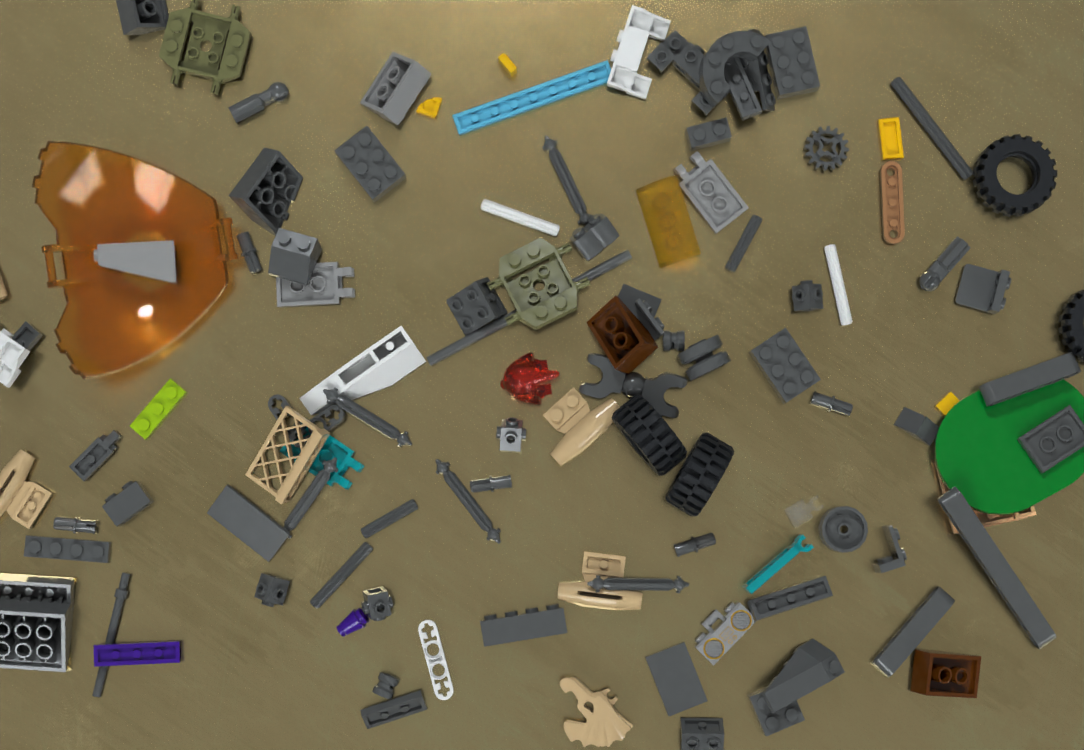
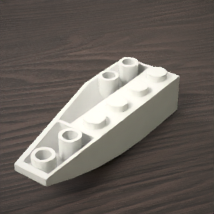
(369, 371)

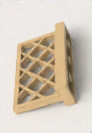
(298, 468)

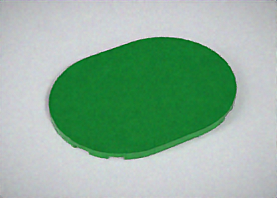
(985, 460)

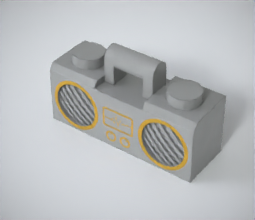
(726, 634)

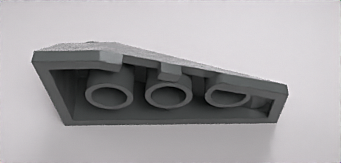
(804, 672)

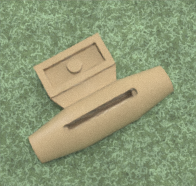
(579, 424)
(21, 498)
(608, 567)

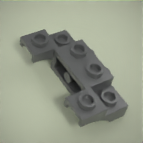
(686, 59)

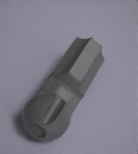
(277, 92)
(944, 264)

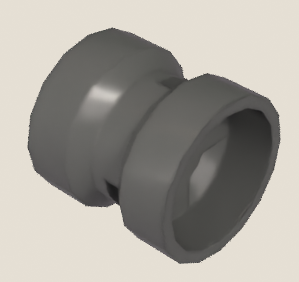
(673, 340)
(385, 685)

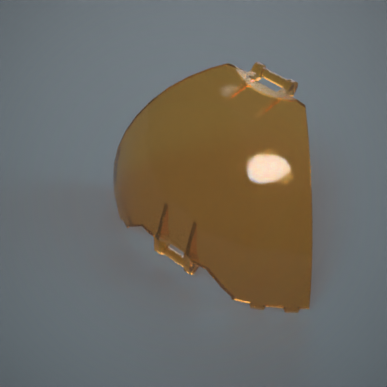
(117, 198)

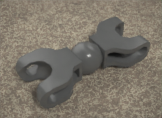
(633, 384)

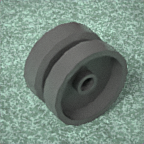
(704, 358)
(830, 531)

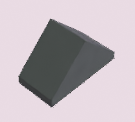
(917, 425)

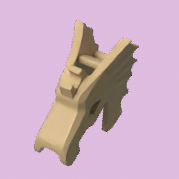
(603, 723)

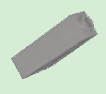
(144, 259)

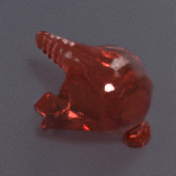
(525, 375)

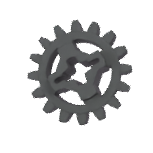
(820, 142)

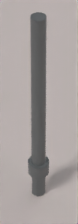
(120, 594)

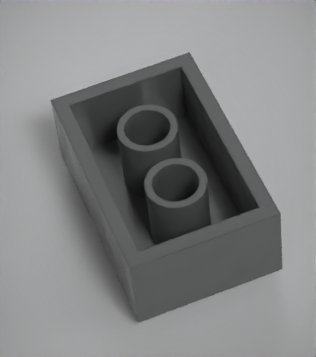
(792, 63)
(370, 164)
(784, 365)

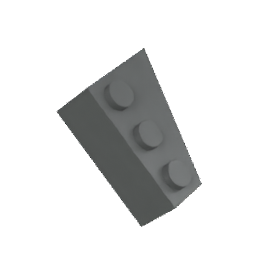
(267, 189)

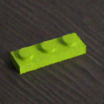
(158, 409)

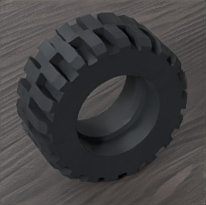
(1033, 156)
(1073, 324)
(649, 435)
(699, 474)

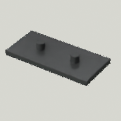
(248, 523)

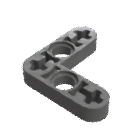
(293, 432)

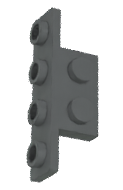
(760, 78)

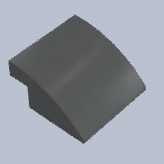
(35, 621)

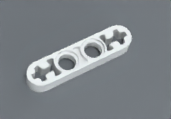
(436, 659)

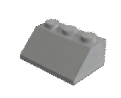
(395, 88)

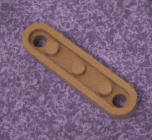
(892, 202)

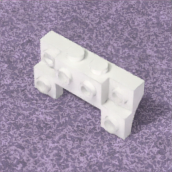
(632, 41)
(11, 358)

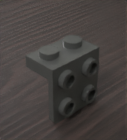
(983, 288)

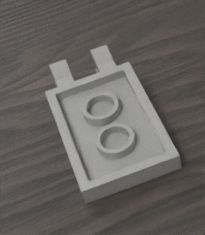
(710, 192)
(323, 287)

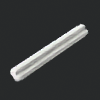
(520, 217)
(838, 284)

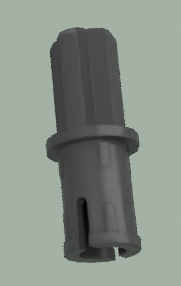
(249, 252)
(831, 403)
(490, 483)
(75, 525)
(695, 544)

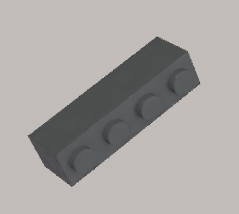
(523, 626)

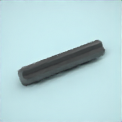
(743, 243)
(389, 518)

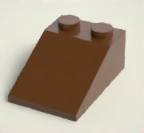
(621, 335)
(945, 674)

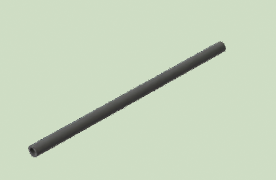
(500, 322)

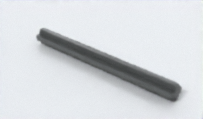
(932, 128)

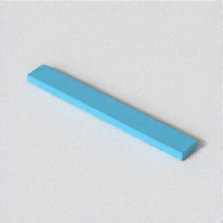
(532, 98)

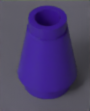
(353, 622)

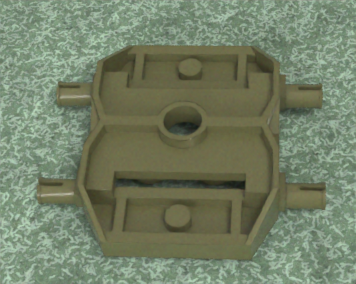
(205, 28)
(543, 306)

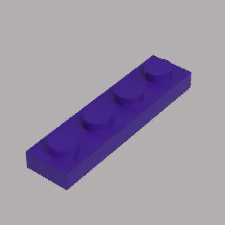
(136, 653)

